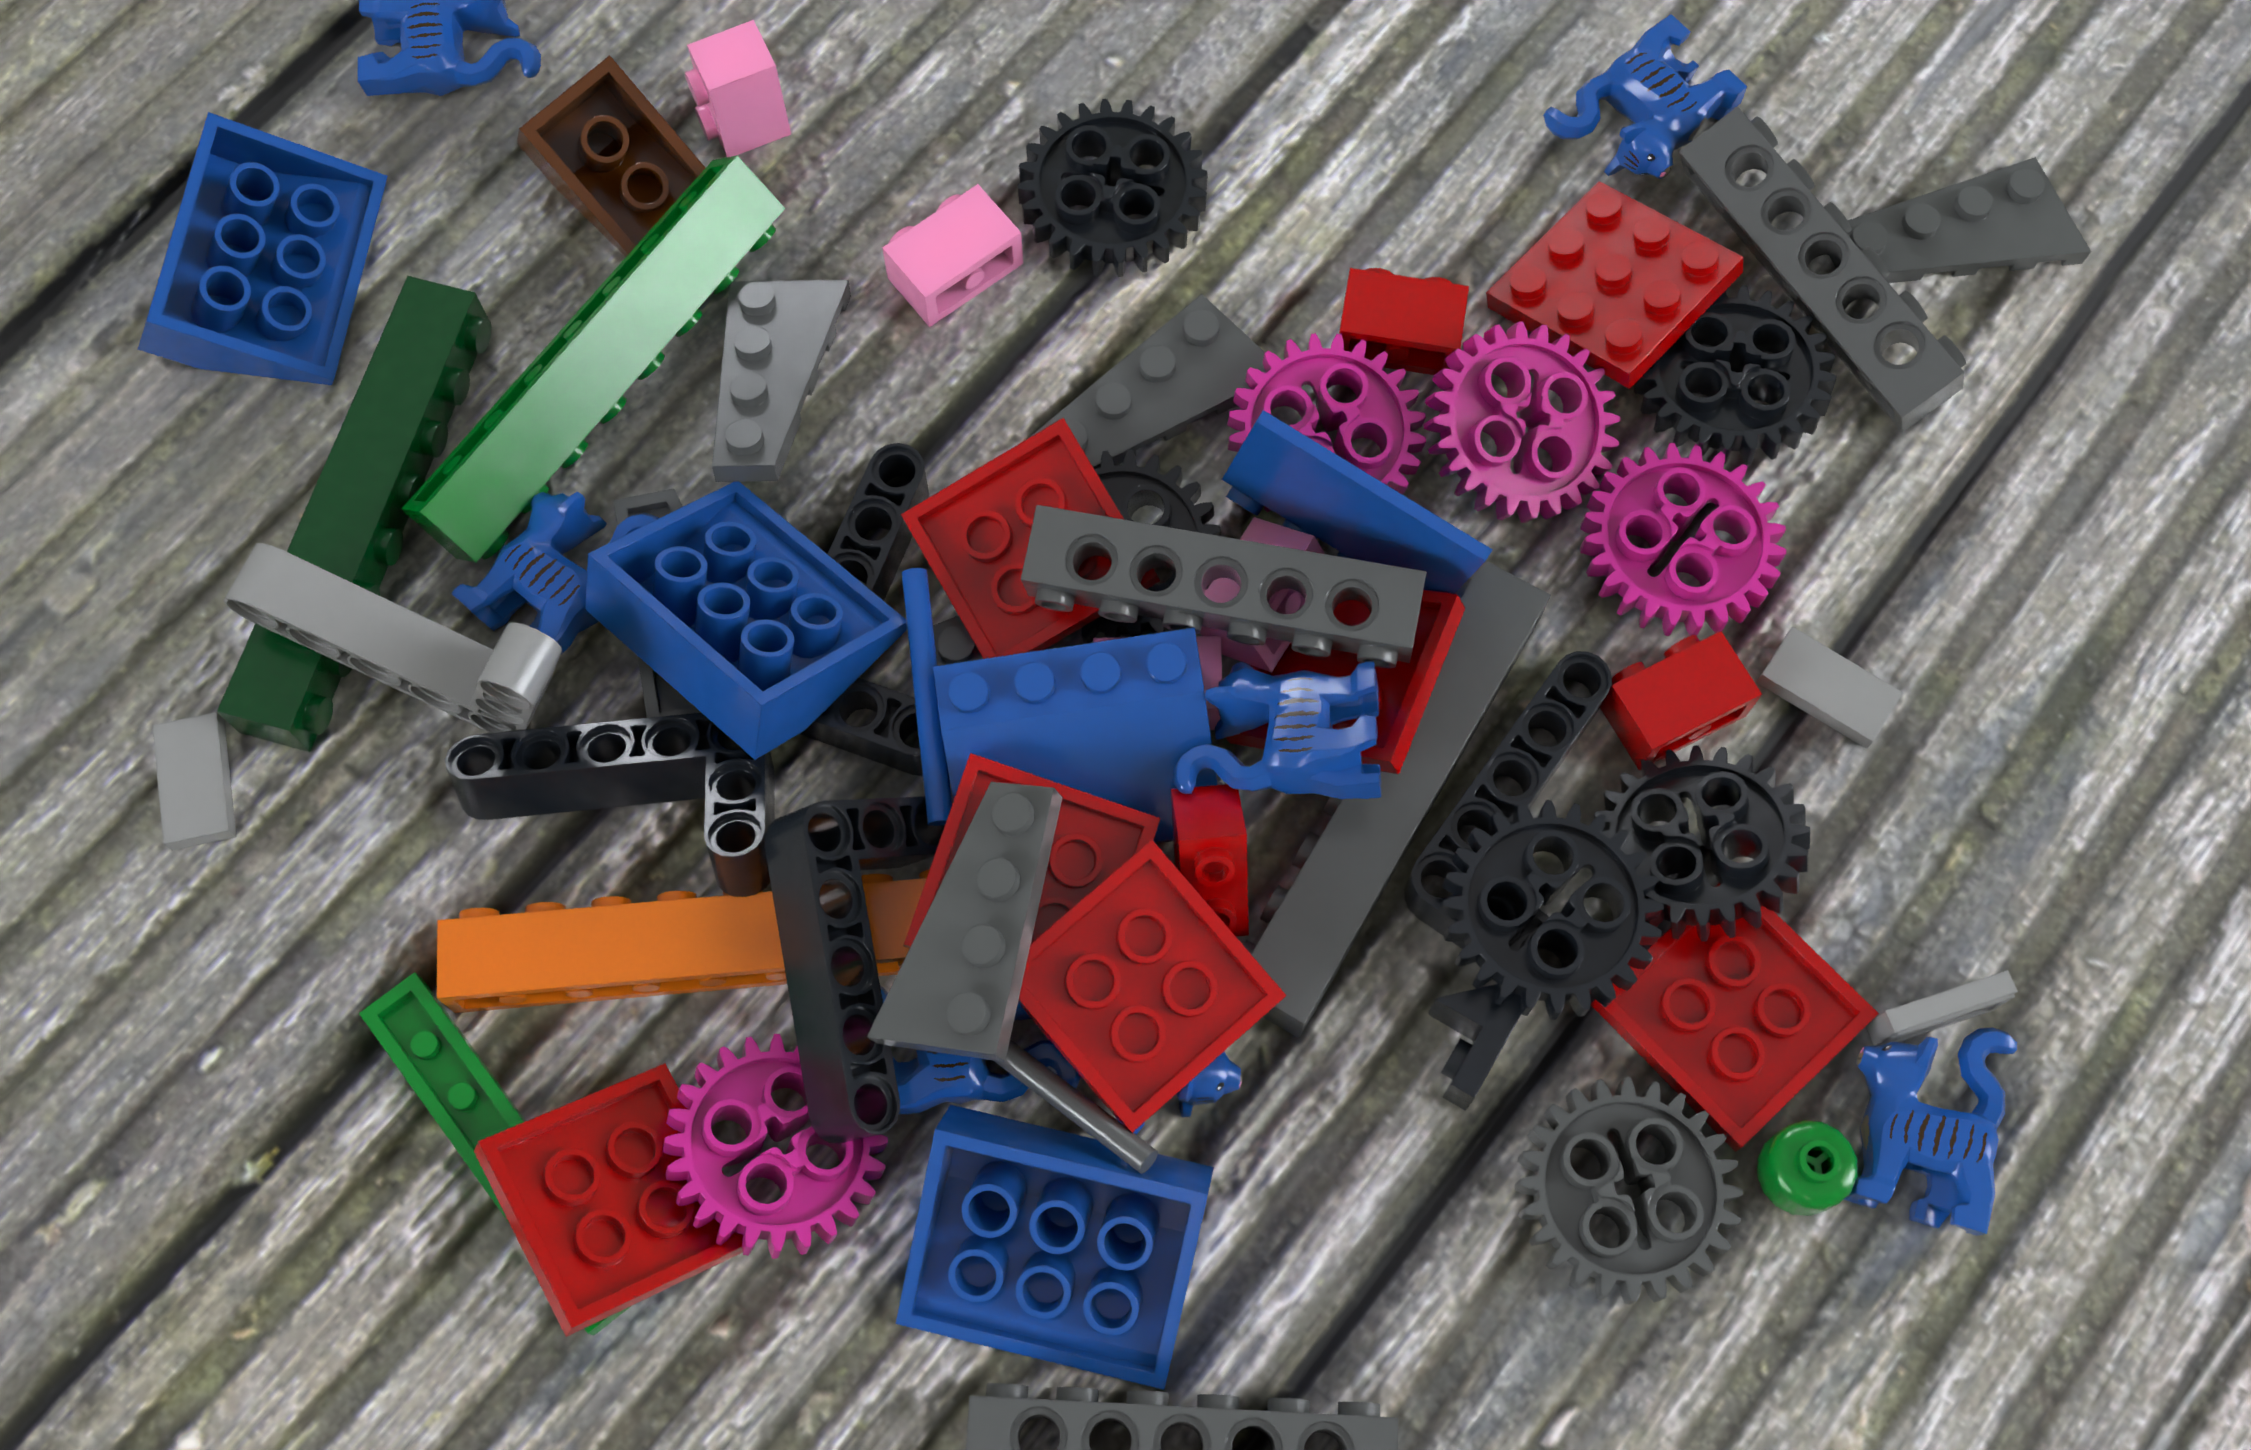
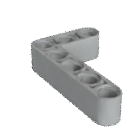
(395, 645)

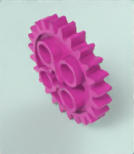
(1376, 414)
(1570, 437)
(1728, 573)
(808, 1193)

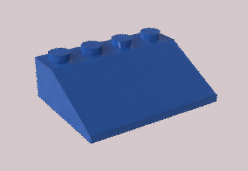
(263, 257)
(1347, 507)
(740, 615)
(1084, 716)
(1053, 1246)

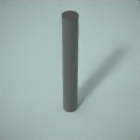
(1079, 1108)

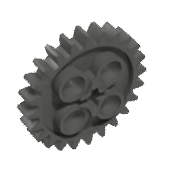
(1688, 1178)

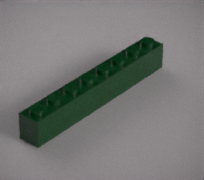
(355, 509)

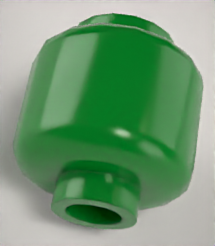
(1807, 1168)

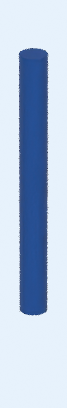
(923, 658)

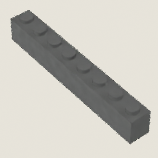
(1367, 838)

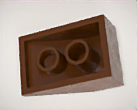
(610, 154)

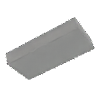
(1829, 687)
(194, 781)
(1942, 1009)

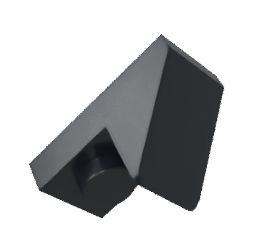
(1487, 1025)

